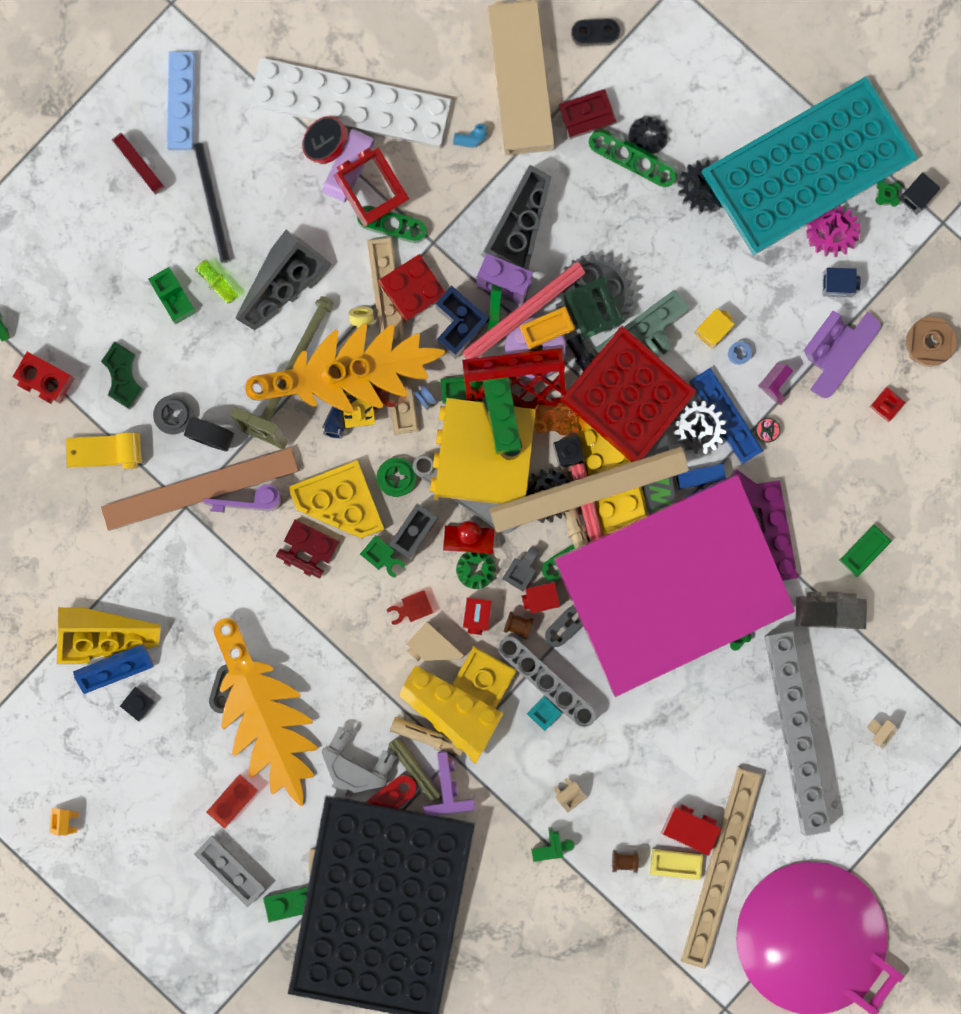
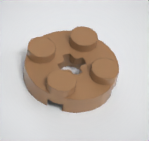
(941, 332)

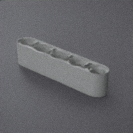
(558, 685)

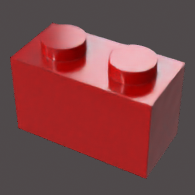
(690, 829)

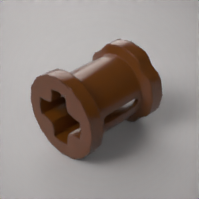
(518, 625)
(625, 861)

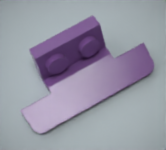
(837, 349)

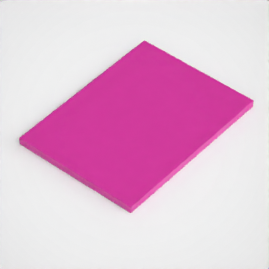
(675, 585)

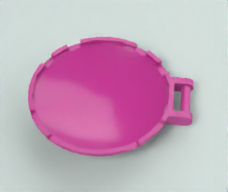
(814, 940)

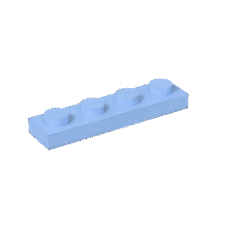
(180, 101)

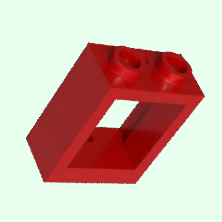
(389, 176)

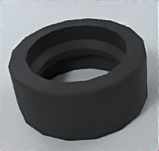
(209, 434)

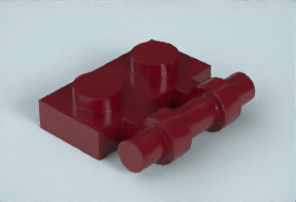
(311, 542)

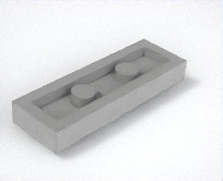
(229, 871)

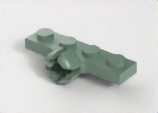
(651, 324)

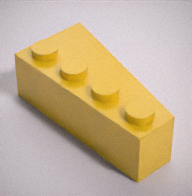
(453, 712)

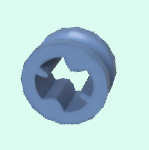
(732, 355)
(425, 397)

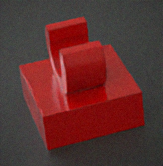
(887, 404)

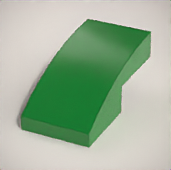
(172, 295)

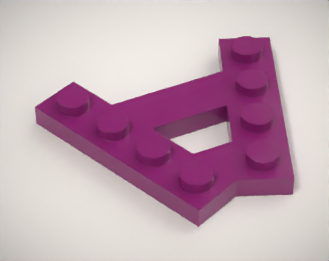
(773, 522)

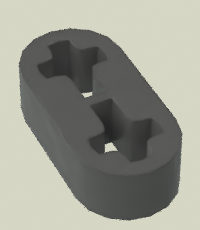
(558, 623)

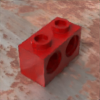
(45, 373)

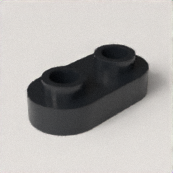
(596, 34)

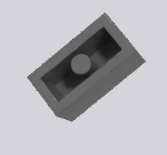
(413, 531)

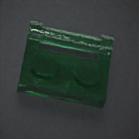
(587, 312)

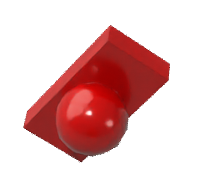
(468, 538)

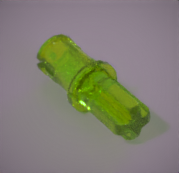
(216, 282)

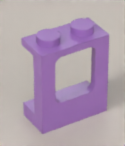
(512, 278)

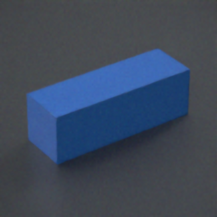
(701, 476)

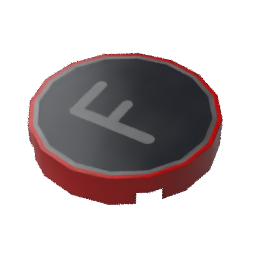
(324, 140)

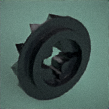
(654, 125)

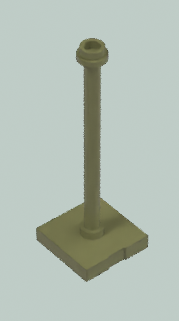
(260, 426)

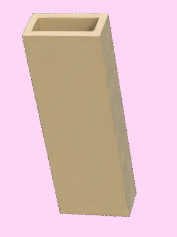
(520, 77)

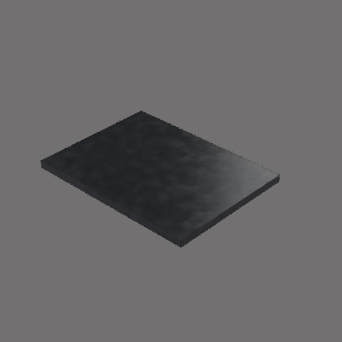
(381, 907)

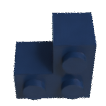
(465, 321)

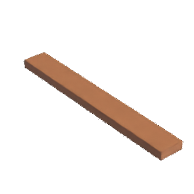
(196, 489)

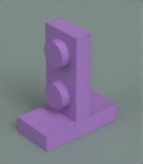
(449, 790)

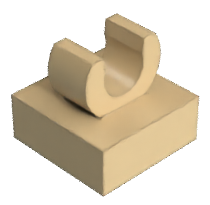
(883, 733)
(571, 796)

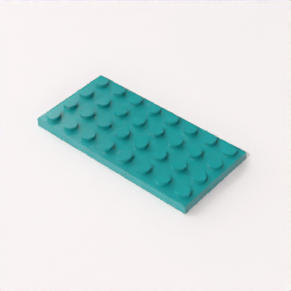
(809, 165)

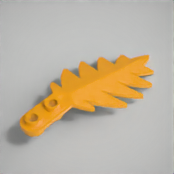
(349, 371)
(263, 717)

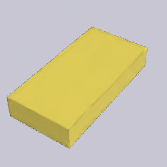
(676, 864)

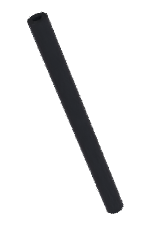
(211, 203)

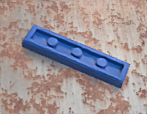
(739, 435)

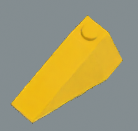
(93, 633)

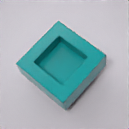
(544, 713)

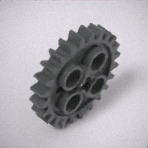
(601, 269)

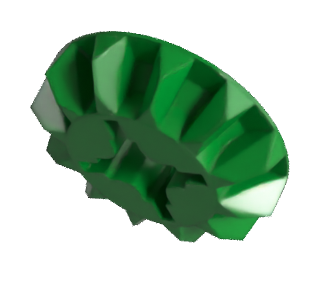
(387, 469)
(475, 582)

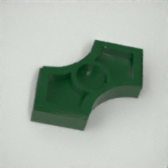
(123, 385)

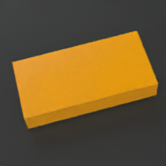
(547, 328)

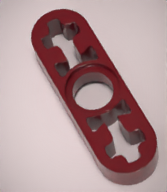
(138, 163)

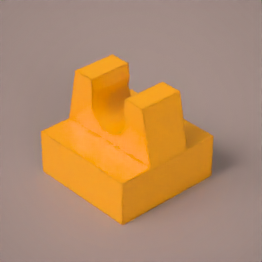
(60, 821)

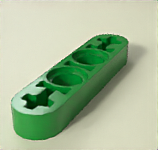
(631, 161)

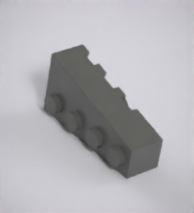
(519, 223)

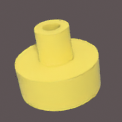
(361, 315)

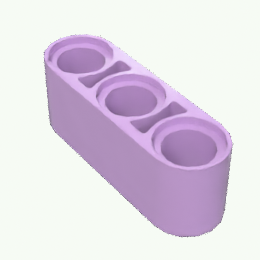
(355, 144)

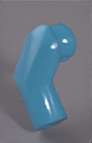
(473, 139)

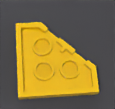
(339, 500)

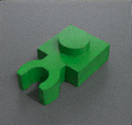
(380, 554)

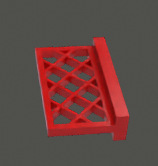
(514, 367)

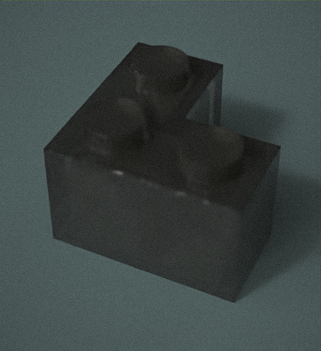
(834, 611)

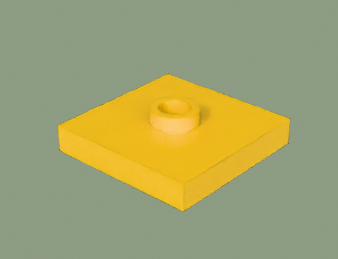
(484, 677)

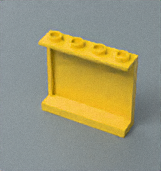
(468, 459)

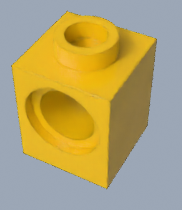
(714, 327)

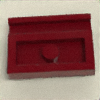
(587, 113)

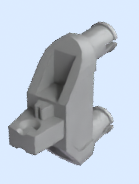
(349, 776)

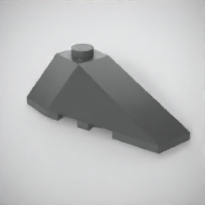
(284, 274)

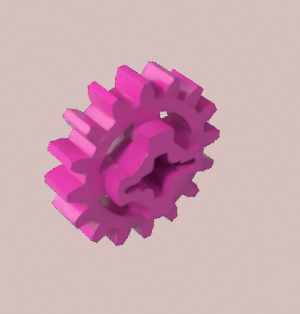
(834, 232)

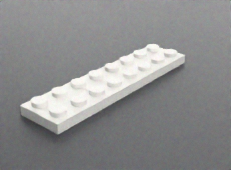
(353, 101)

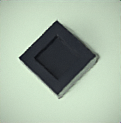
(137, 704)

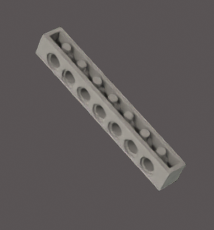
(797, 733)

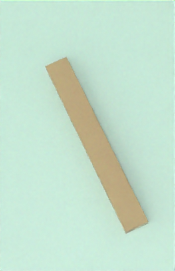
(382, 263)
(589, 489)
(721, 868)

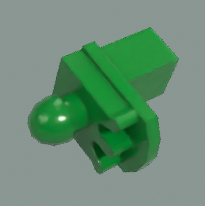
(554, 850)

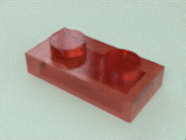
(232, 801)

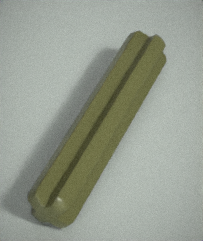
(415, 769)

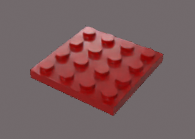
(628, 395)

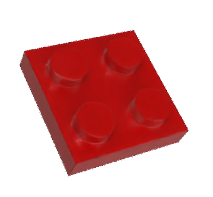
(412, 287)

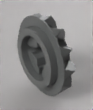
(161, 413)

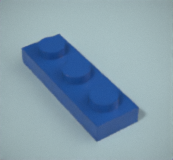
(113, 669)

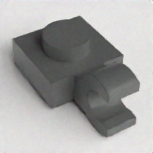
(520, 572)

